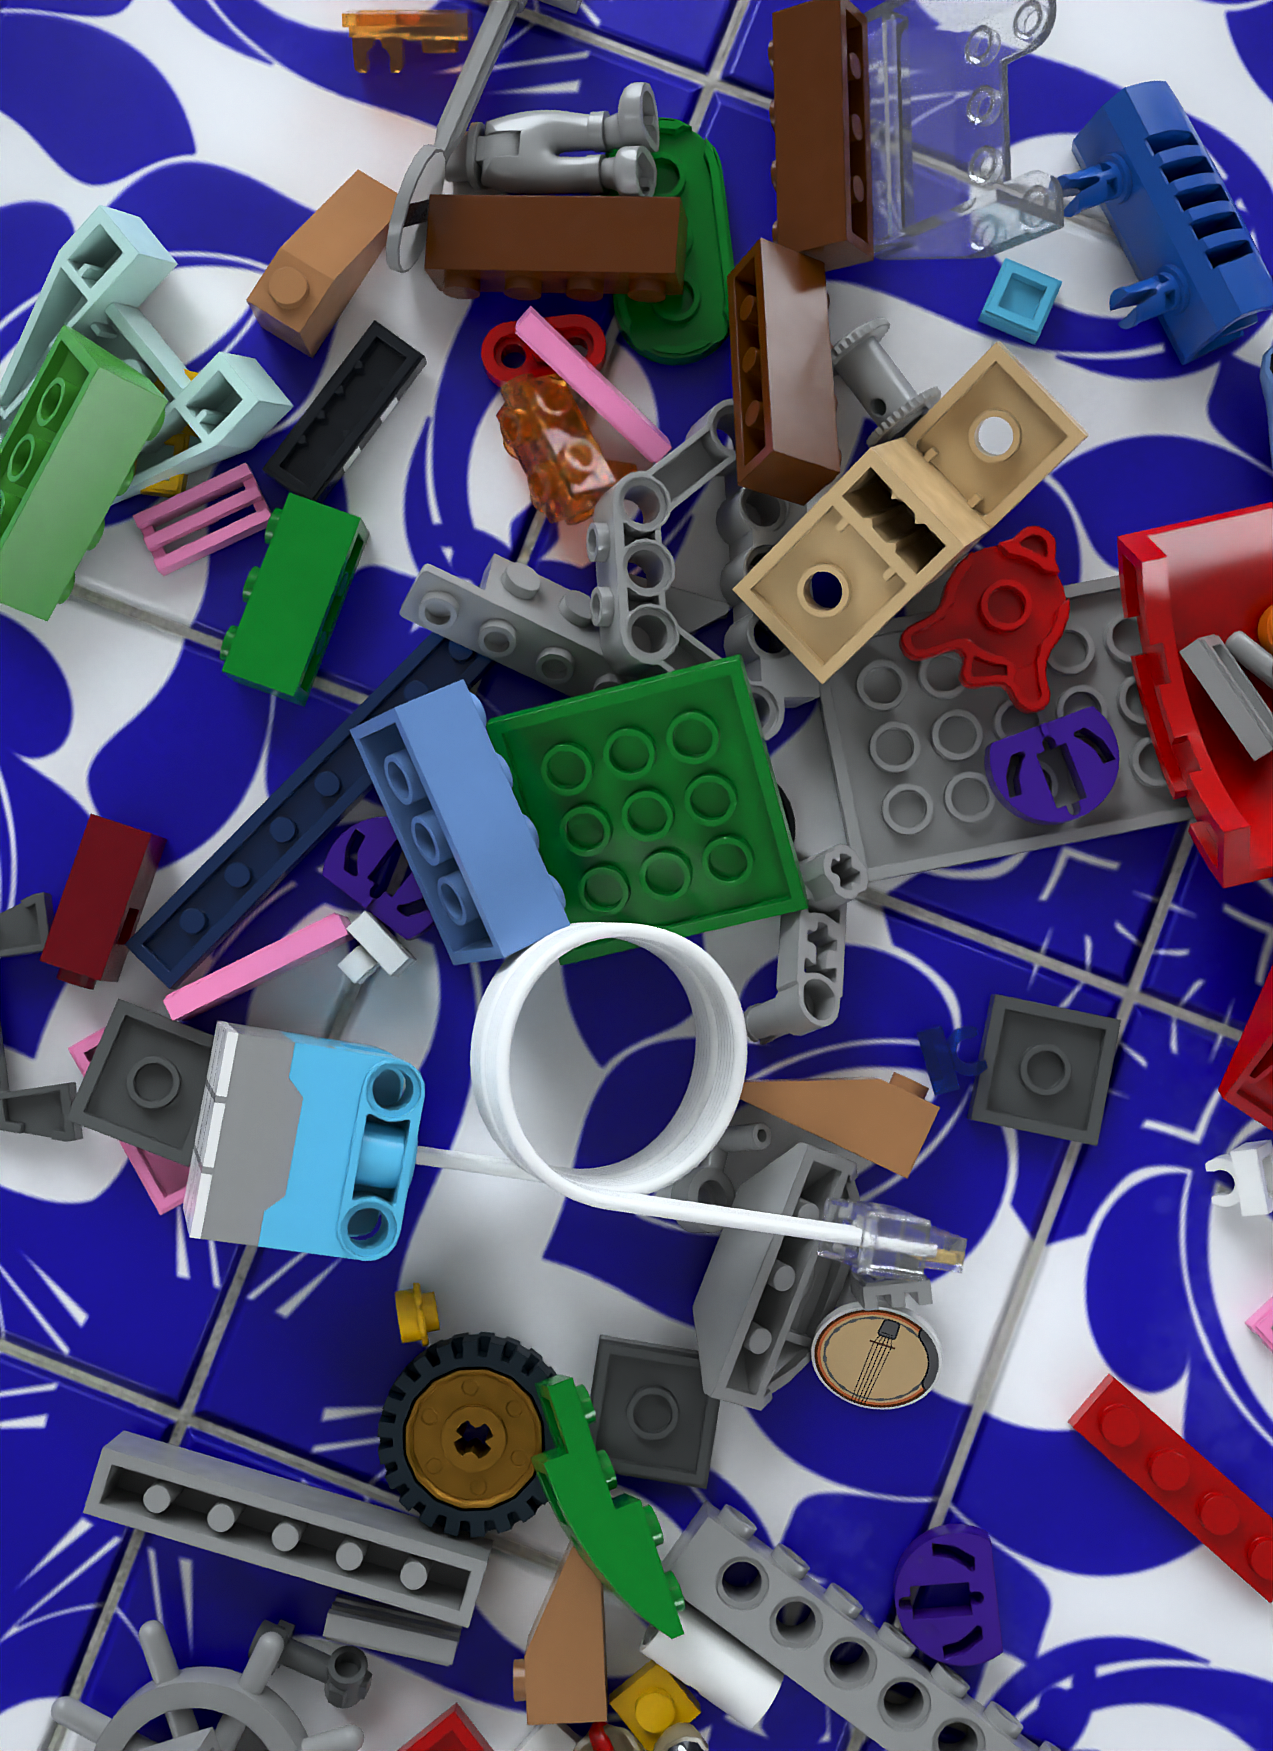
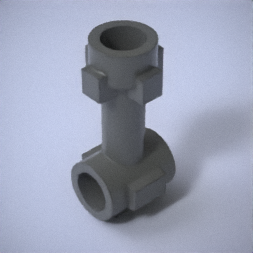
(342, 1671)

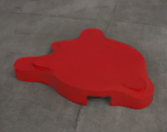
(1001, 617)

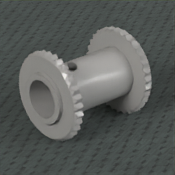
(879, 382)

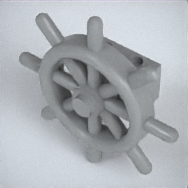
(175, 1691)

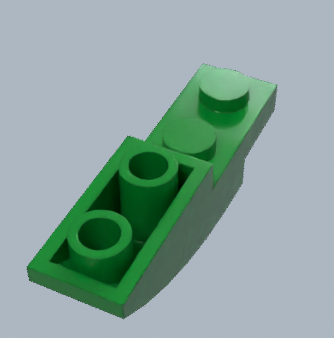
(610, 1534)

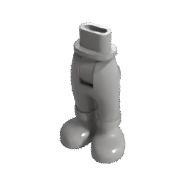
(524, 148)

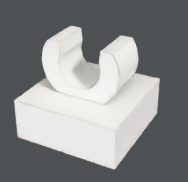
(376, 949)
(1253, 1178)

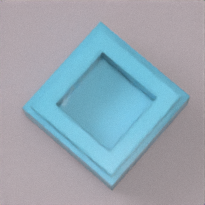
(1020, 301)

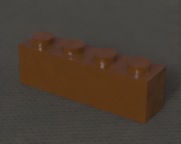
(822, 132)
(556, 246)
(782, 374)

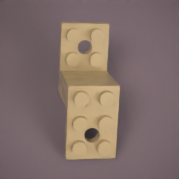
(909, 512)

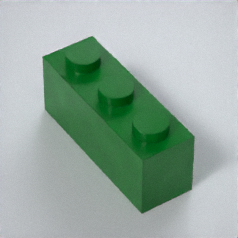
(294, 598)

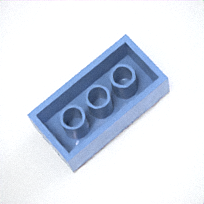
(461, 825)

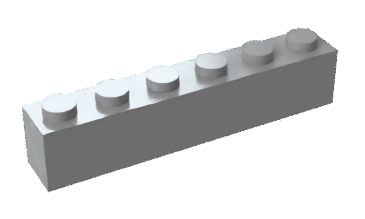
(288, 1527)

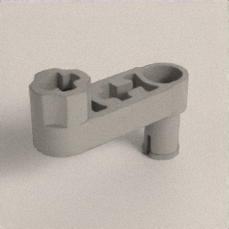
(811, 998)

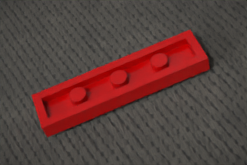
(1180, 1481)

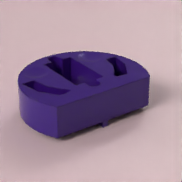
(1089, 774)
(373, 853)
(939, 1626)

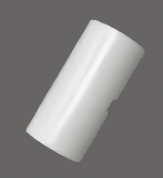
(716, 1666)

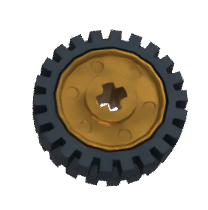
(424, 1424)

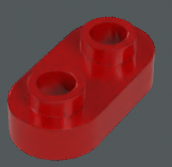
(502, 341)

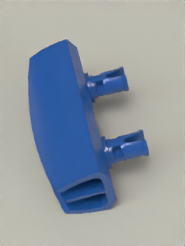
(1171, 221)

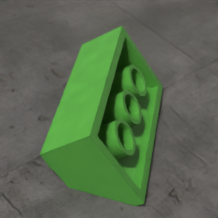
(66, 465)

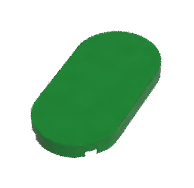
(697, 322)

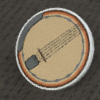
(876, 1355)

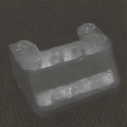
(946, 129)

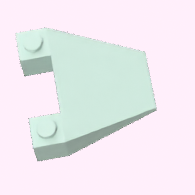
(97, 291)

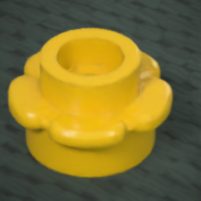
(416, 1314)

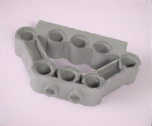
(617, 603)

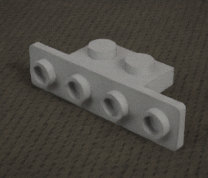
(516, 622)

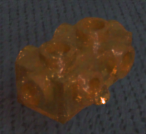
(555, 448)

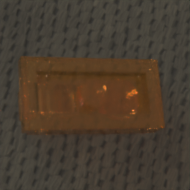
(436, 29)

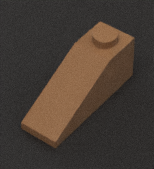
(324, 264)
(856, 1113)
(566, 1650)

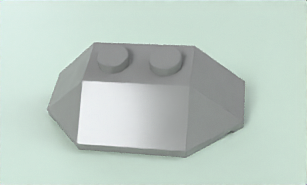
(767, 1288)

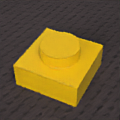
(653, 1702)

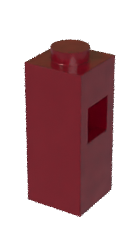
(102, 902)

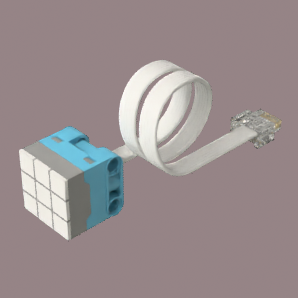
(314, 1141)

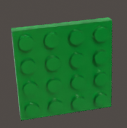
(656, 804)

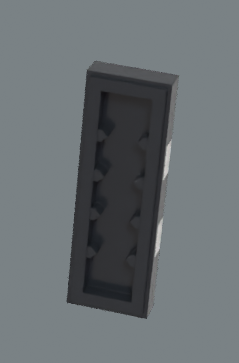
(345, 414)

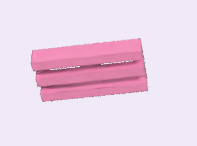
(194, 498)

